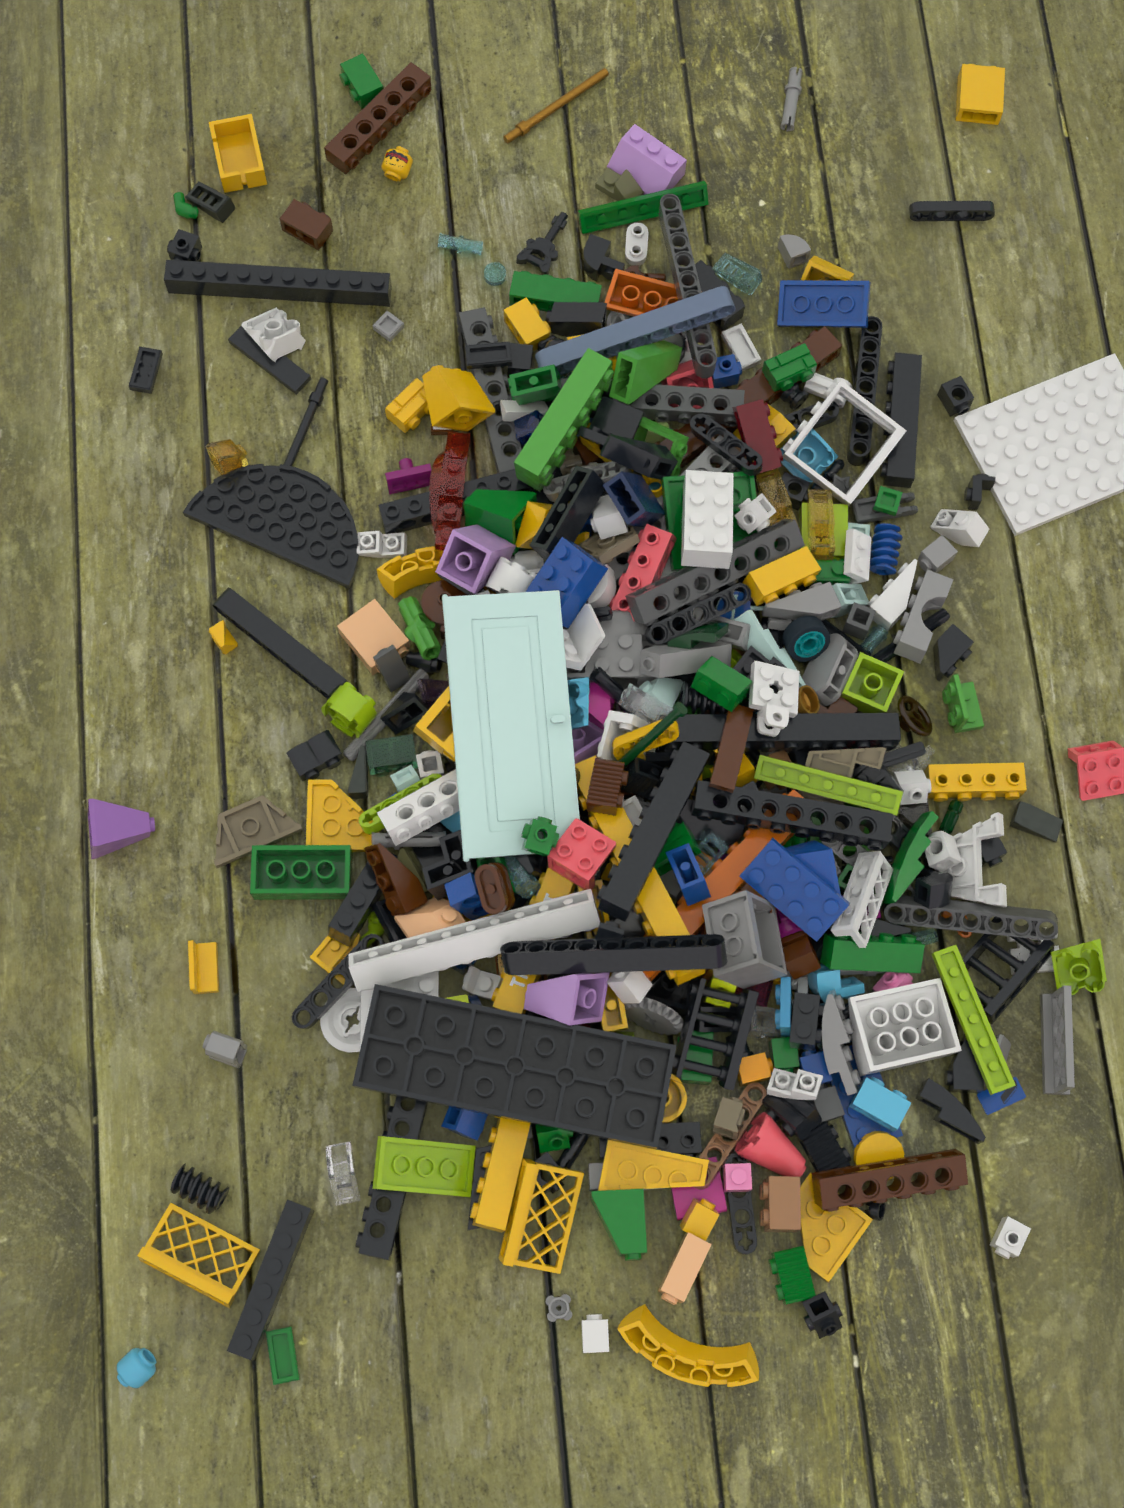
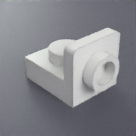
(481, 982)

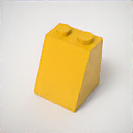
(455, 399)

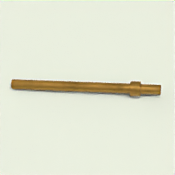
(523, 127)

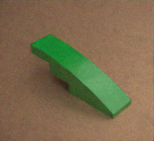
(906, 862)

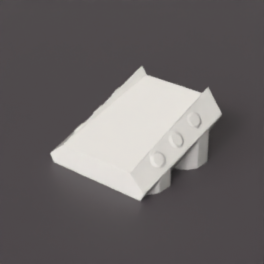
(275, 333)

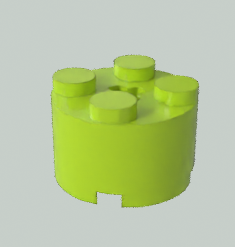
(350, 710)

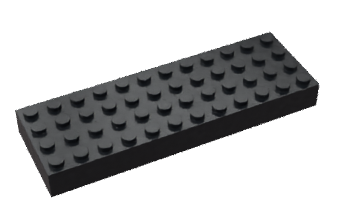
(515, 1066)

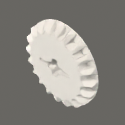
(335, 1026)

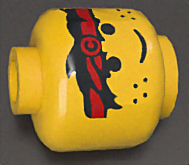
(397, 164)

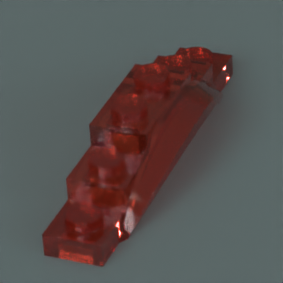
(447, 487)

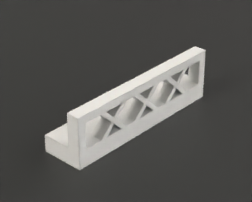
(860, 894)

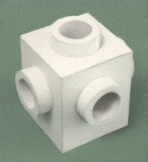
(754, 514)

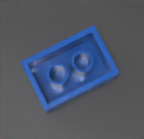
(573, 574)

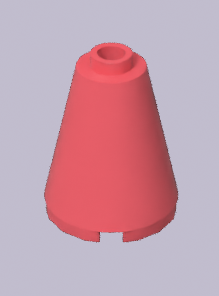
(770, 1148)

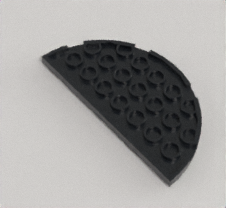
(284, 515)

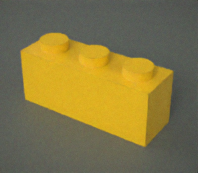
(782, 576)

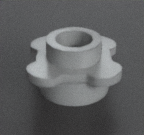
(553, 1302)

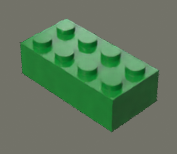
(301, 872)

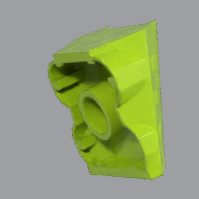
(1080, 967)

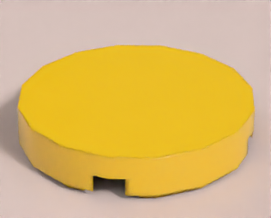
(877, 1147)

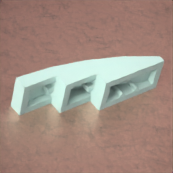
(764, 642)

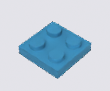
(783, 1016)

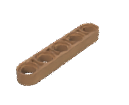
(725, 1147)

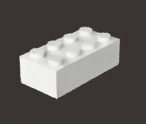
(707, 519)

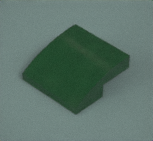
(707, 632)

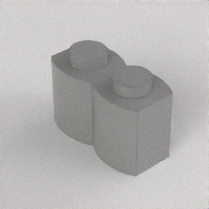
(225, 1049)

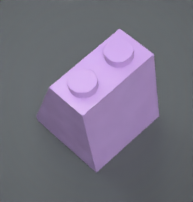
(472, 556)
(569, 998)

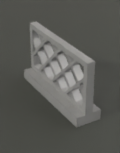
(1057, 1042)

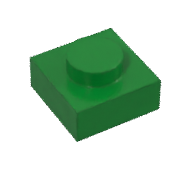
(887, 500)

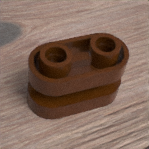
(494, 888)

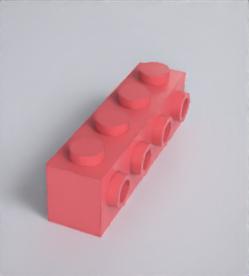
(645, 564)

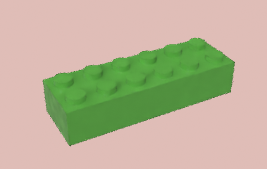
(563, 420)

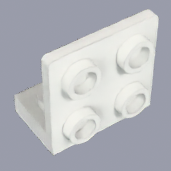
(582, 638)
(616, 725)

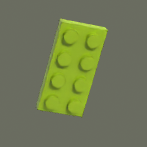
(424, 1166)

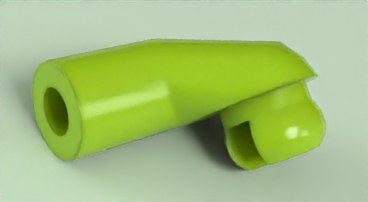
(374, 927)

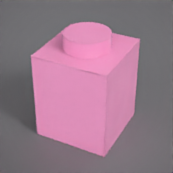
(737, 1177)

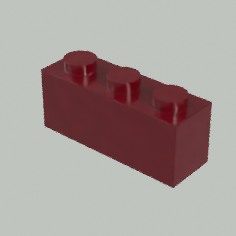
(758, 433)

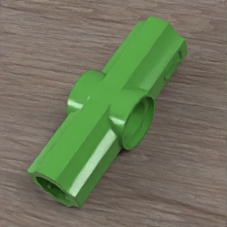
(419, 628)

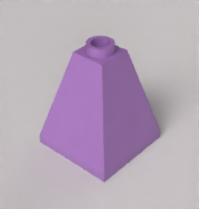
(115, 827)

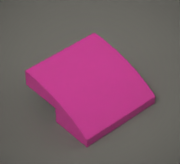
(714, 1193)

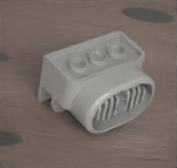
(619, 651)

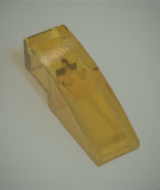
(773, 488)
(821, 524)

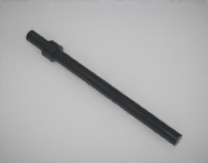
(315, 400)

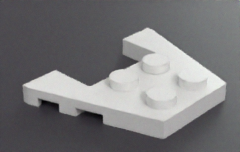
(967, 875)

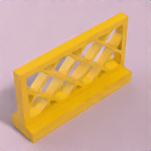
(519, 1211)
(188, 1276)

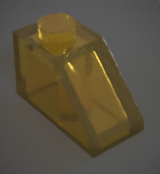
(226, 456)

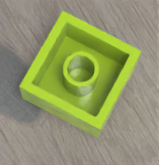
(871, 684)

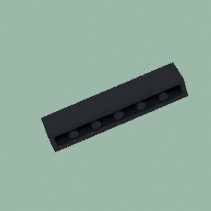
(904, 410)
(270, 1280)

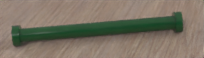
(679, 710)

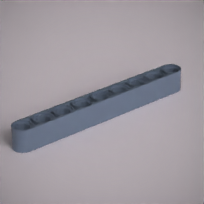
(641, 329)

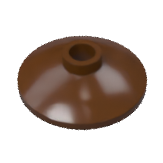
(431, 602)

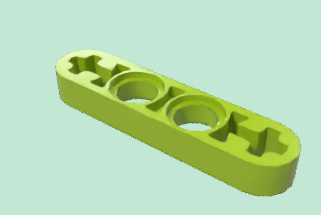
(371, 814)

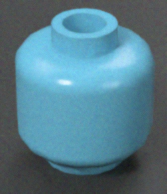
(136, 1367)

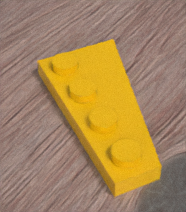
(647, 1168)

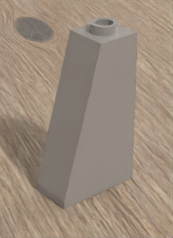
(668, 661)

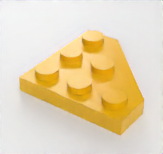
(333, 817)
(828, 1235)

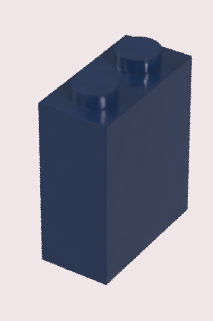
(634, 499)

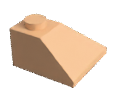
(428, 918)

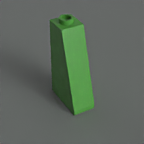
(642, 369)

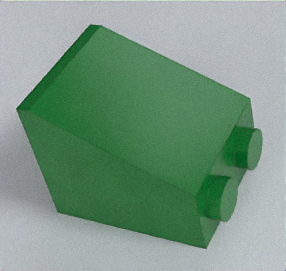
(498, 511)
(623, 1219)

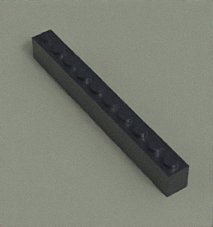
(278, 283)
(803, 731)

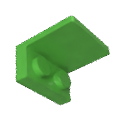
(963, 705)

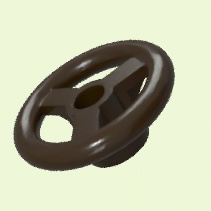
(911, 719)

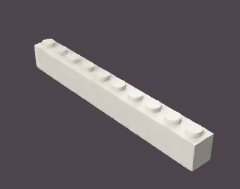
(472, 940)

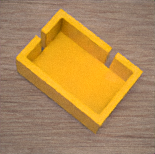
(237, 153)

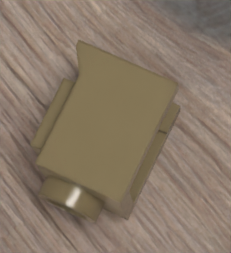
(729, 1117)

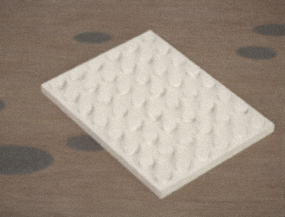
(1052, 444)

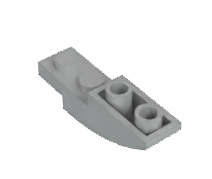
(836, 1032)

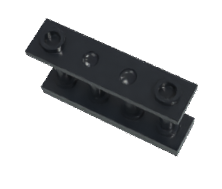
(1023, 970)
(732, 1049)

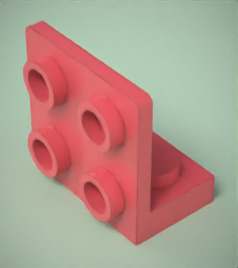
(1099, 769)
(580, 854)

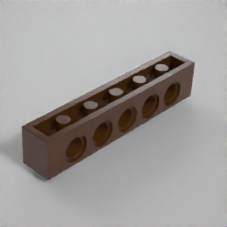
(403, 92)
(828, 1182)

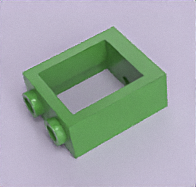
(679, 444)

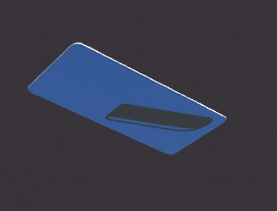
(1002, 1099)

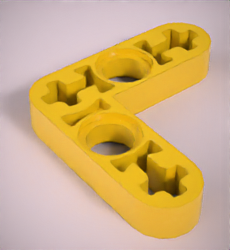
(625, 742)

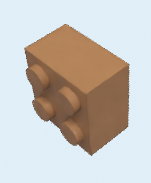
(781, 1204)

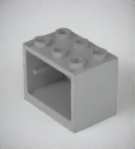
(749, 936)

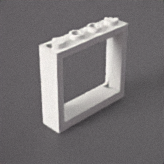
(868, 409)

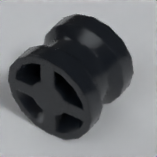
(794, 396)

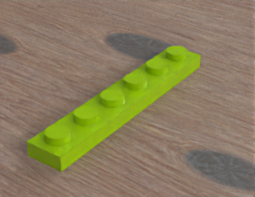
(828, 784)
(973, 1020)

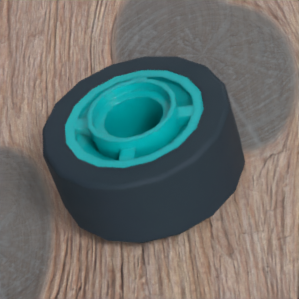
(806, 638)

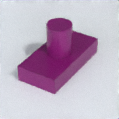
(408, 477)

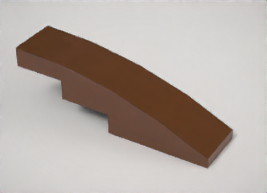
(731, 749)

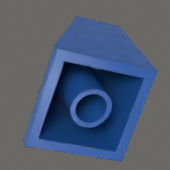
(818, 859)

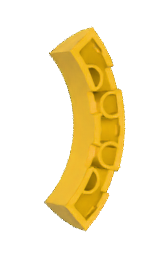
(411, 571)
(685, 1359)

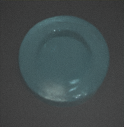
(494, 274)

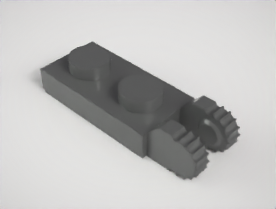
(864, 512)

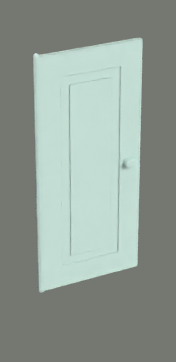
(509, 718)

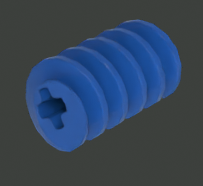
(884, 549)

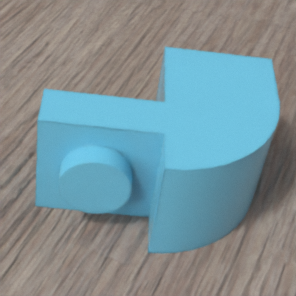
(827, 979)

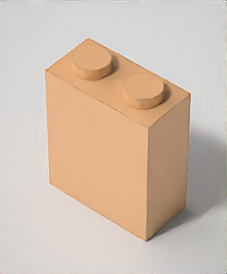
(371, 631)
(683, 1269)

